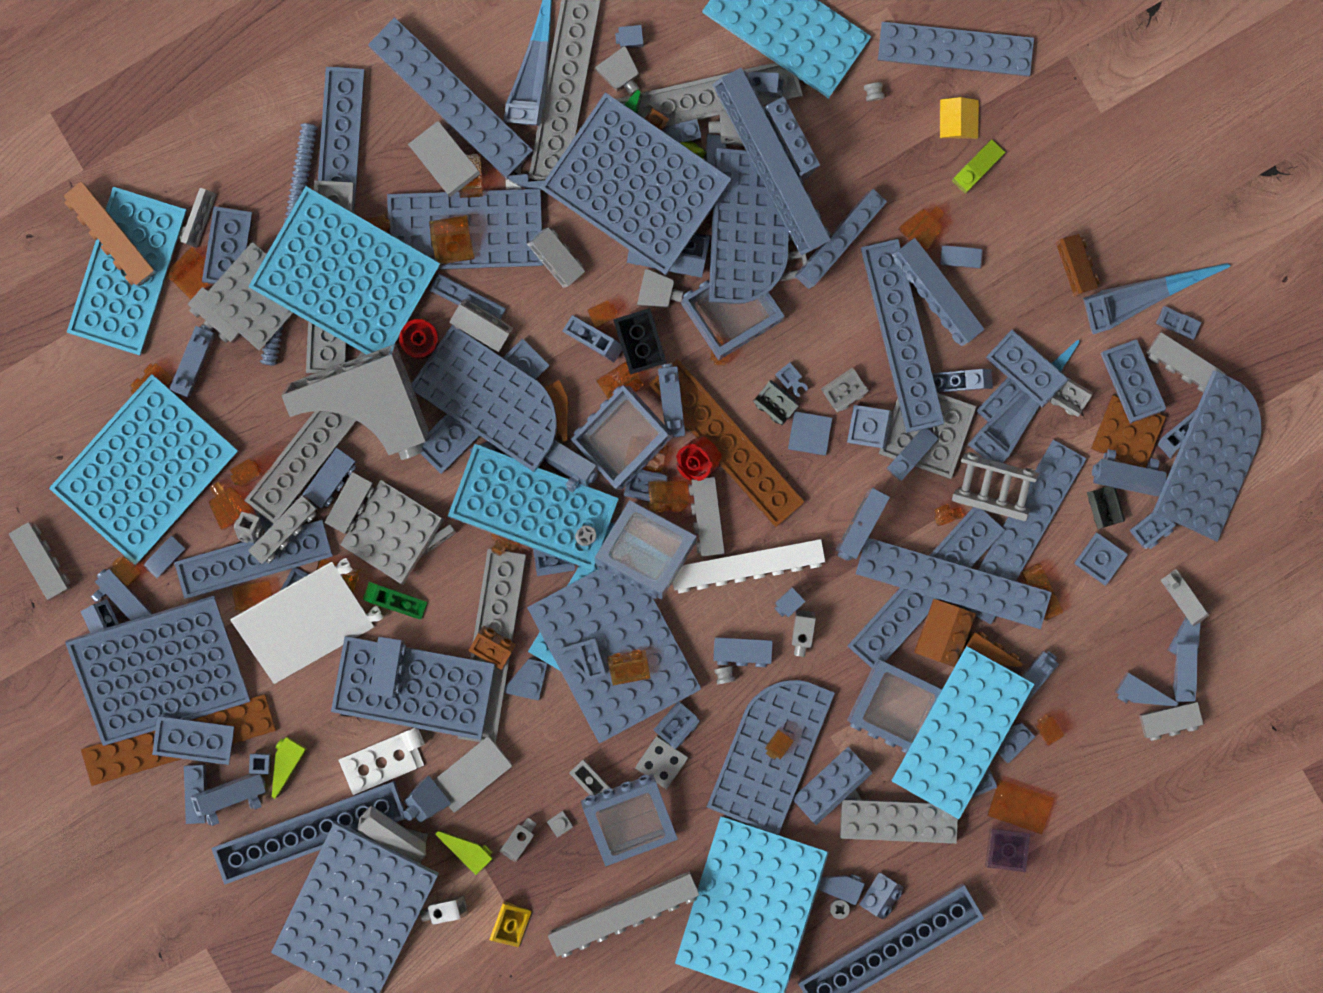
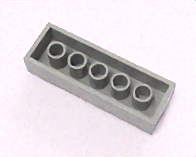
(896, 821)

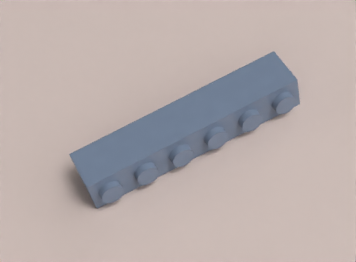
(840, 238)
(937, 292)

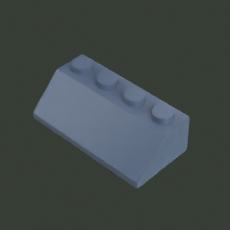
(689, 262)

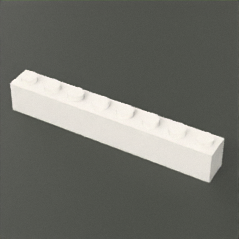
(749, 564)

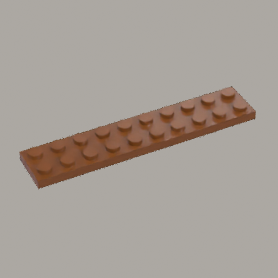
(739, 455)
(135, 753)

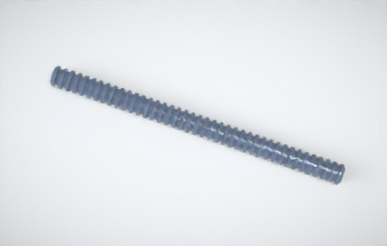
(298, 185)

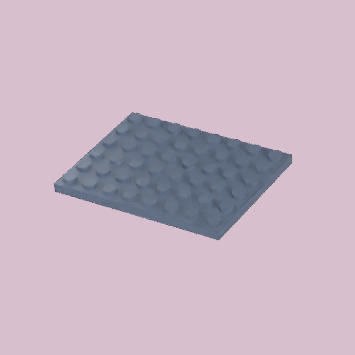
(635, 183)
(620, 622)
(158, 666)
(354, 911)

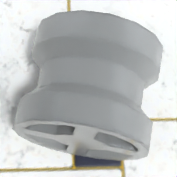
(874, 91)
(589, 535)
(724, 675)
(841, 906)

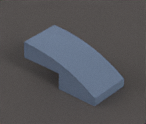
(523, 181)
(961, 257)
(1178, 323)
(164, 557)

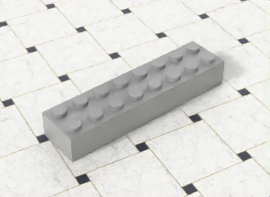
(623, 914)

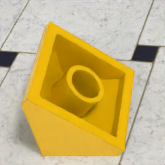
(959, 118)
(510, 924)

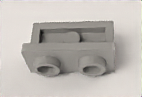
(844, 390)
(1072, 398)

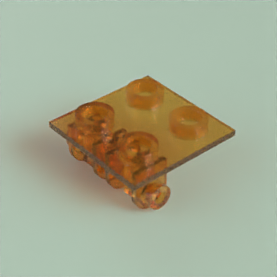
(188, 273)

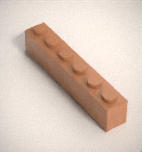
(108, 232)

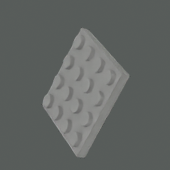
(242, 307)
(946, 450)
(392, 532)

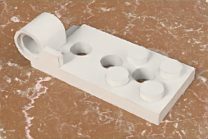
(406, 741)

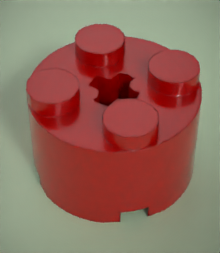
(410, 332)
(698, 459)

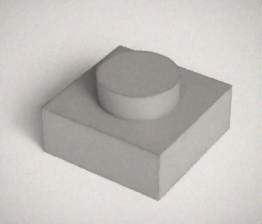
(559, 824)

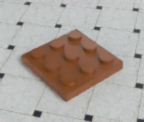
(1130, 441)

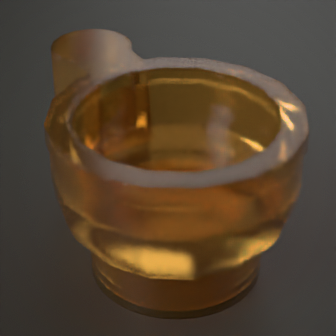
(945, 515)

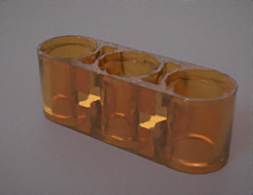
(1037, 578)

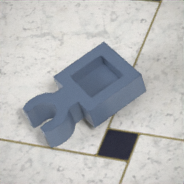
(789, 377)

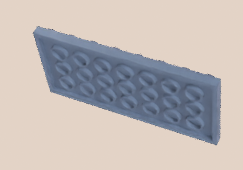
(434, 694)

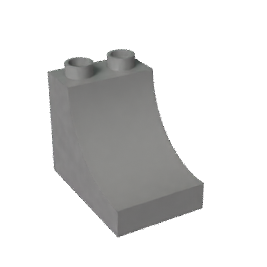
(371, 391)

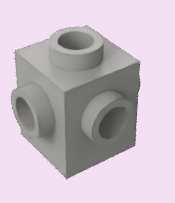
(248, 527)

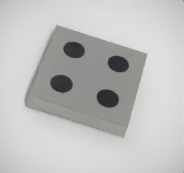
(662, 762)

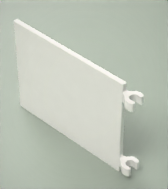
(304, 621)

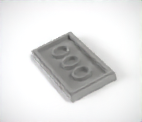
(444, 159)
(472, 773)

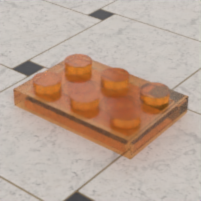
(1020, 806)

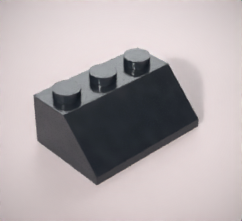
(640, 341)

